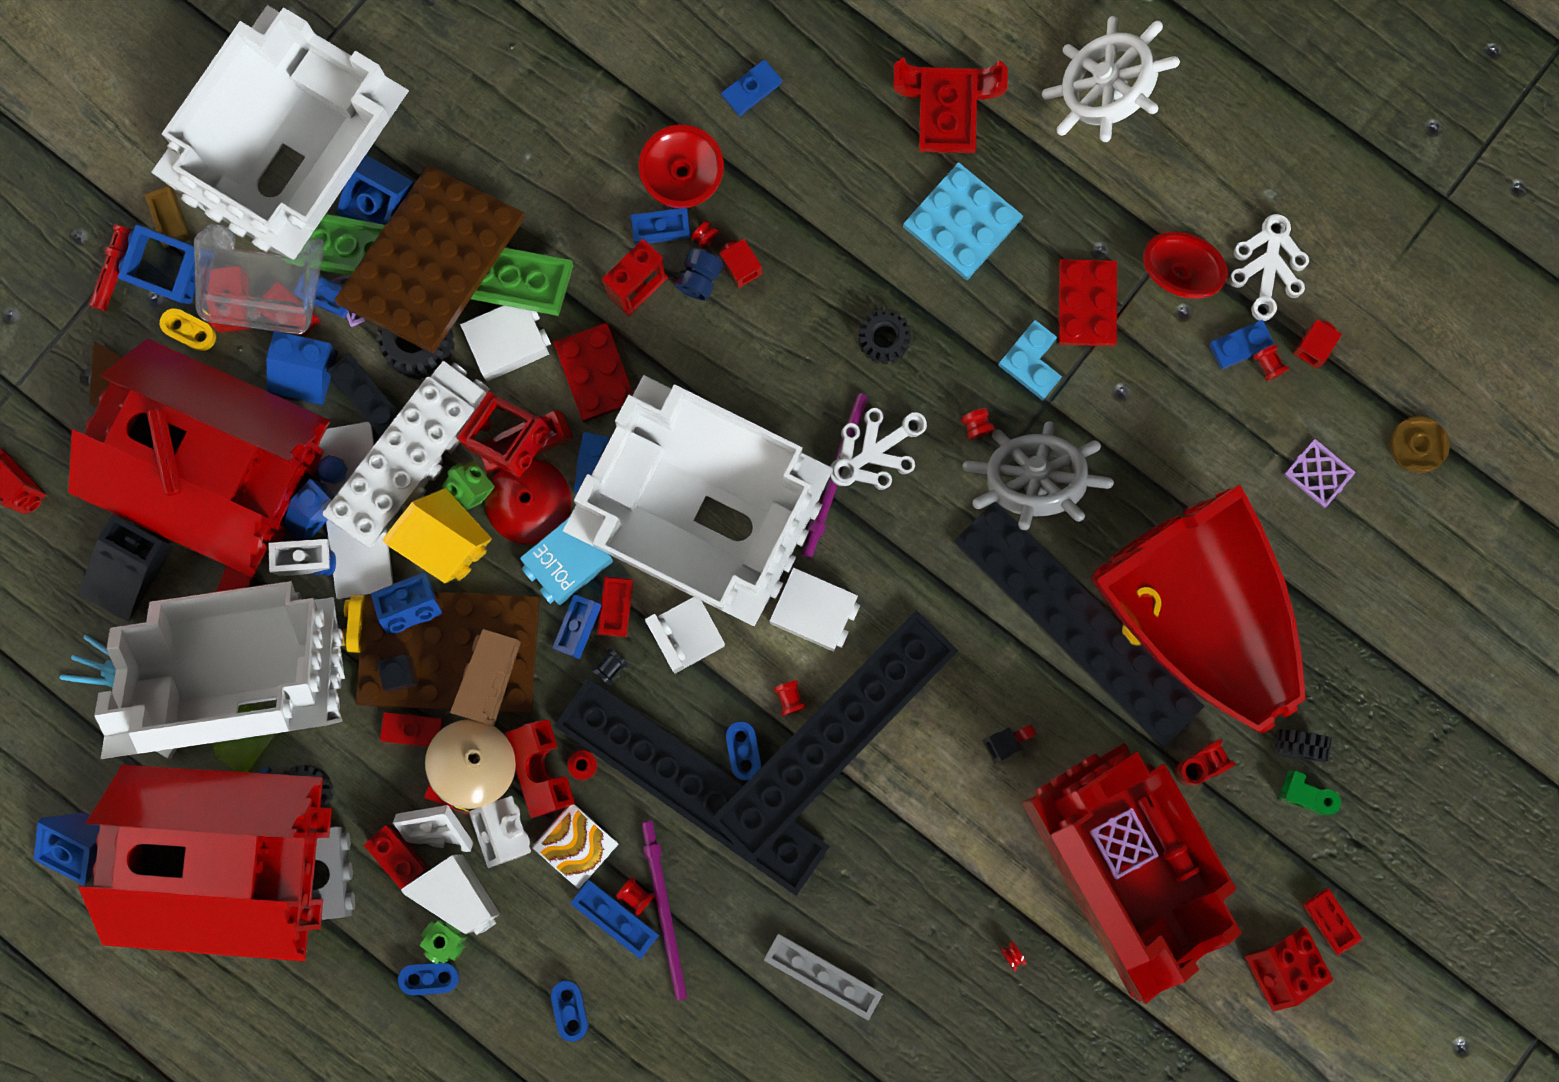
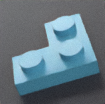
(1025, 364)

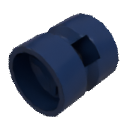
(699, 273)

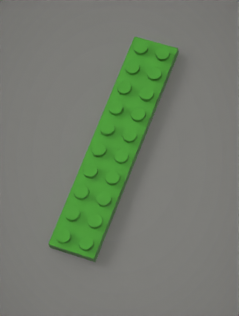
(515, 279)

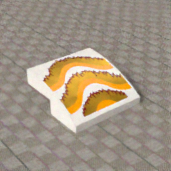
(575, 845)

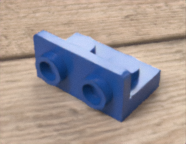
(406, 604)

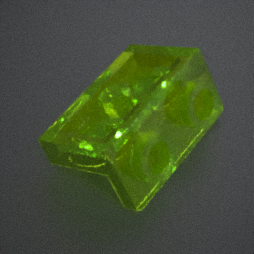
(242, 752)

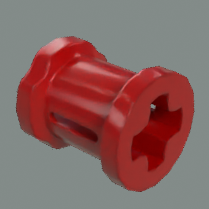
(1271, 362)
(789, 698)
(634, 902)

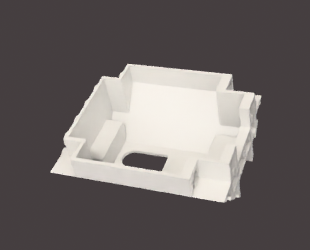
(270, 91)
(660, 469)
(215, 651)

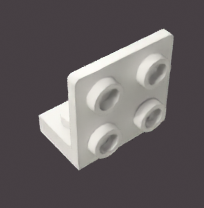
(685, 634)

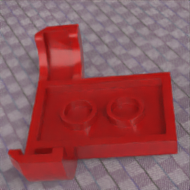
(949, 102)

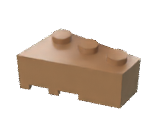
(486, 677)

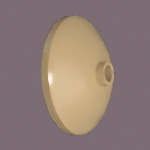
(467, 783)

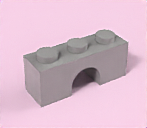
(336, 894)

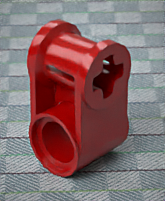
(1208, 761)

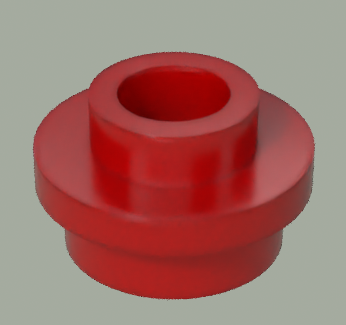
(591, 765)

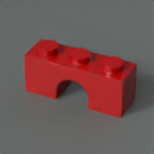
(540, 790)

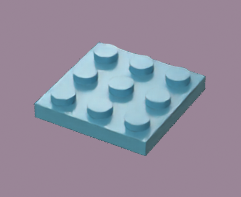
(962, 221)

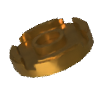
(1419, 444)

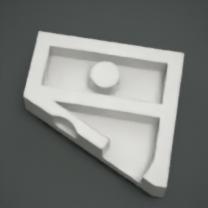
(433, 827)

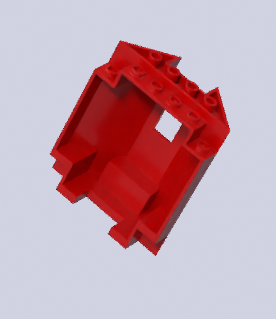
(233, 464)
(243, 862)
(1145, 918)

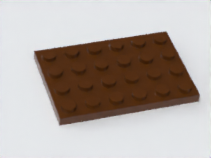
(430, 259)
(444, 649)

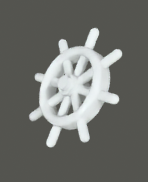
(1110, 78)

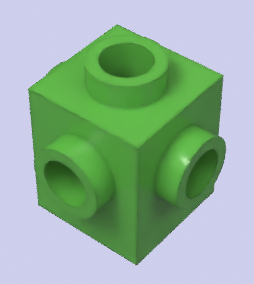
(468, 484)
(453, 942)

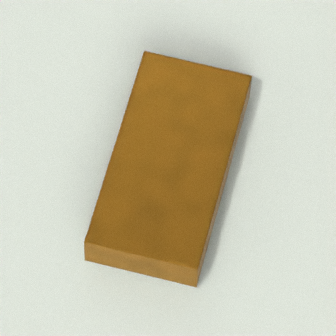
(167, 213)

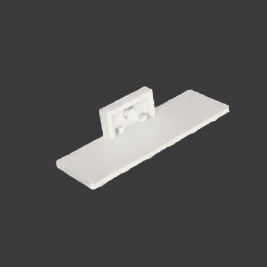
(399, 463)
(357, 566)

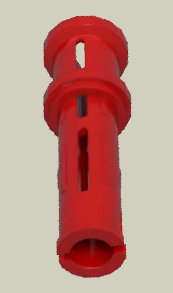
(109, 273)
(1173, 850)

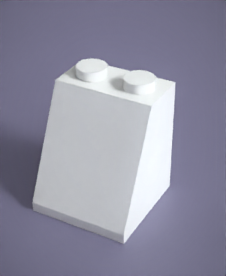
(454, 895)

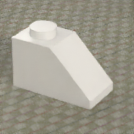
(298, 557)

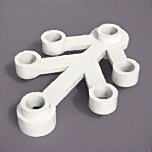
(1271, 263)
(873, 452)

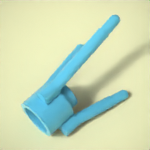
(107, 669)

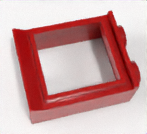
(630, 274)
(523, 448)
(17, 488)

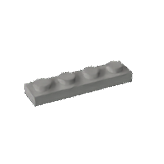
(823, 976)

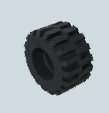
(413, 363)

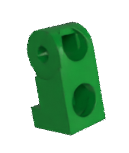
(1308, 797)

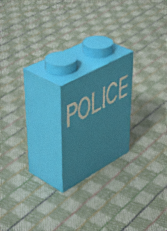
(563, 564)

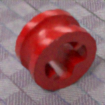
(704, 234)
(1013, 956)

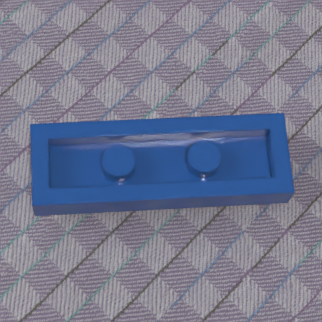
(614, 919)

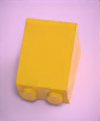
(438, 536)

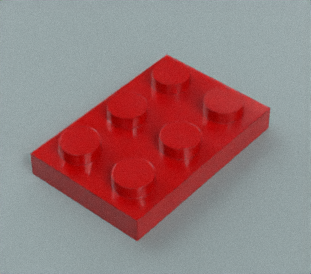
(1087, 303)
(594, 372)

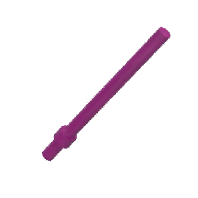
(817, 527)
(653, 852)

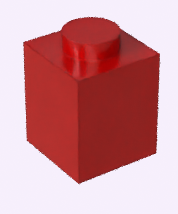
(740, 262)
(1317, 343)

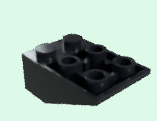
(123, 567)

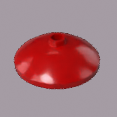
(676, 150)
(1185, 265)
(533, 520)

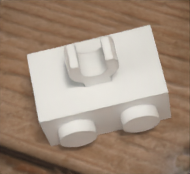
(500, 832)

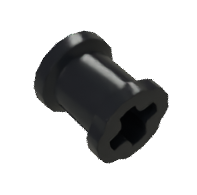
(610, 667)

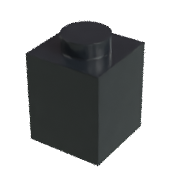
(397, 673)

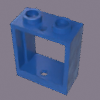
(185, 282)

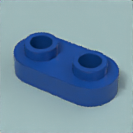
(743, 751)
(429, 978)
(569, 1010)

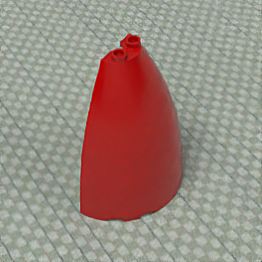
(1222, 612)

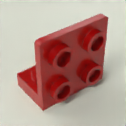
(1289, 970)

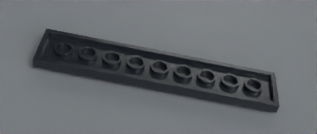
(1078, 624)
(833, 736)
(679, 778)

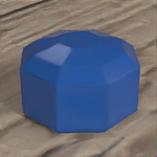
(332, 469)

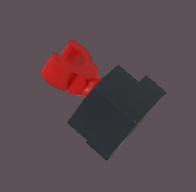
(1005, 743)

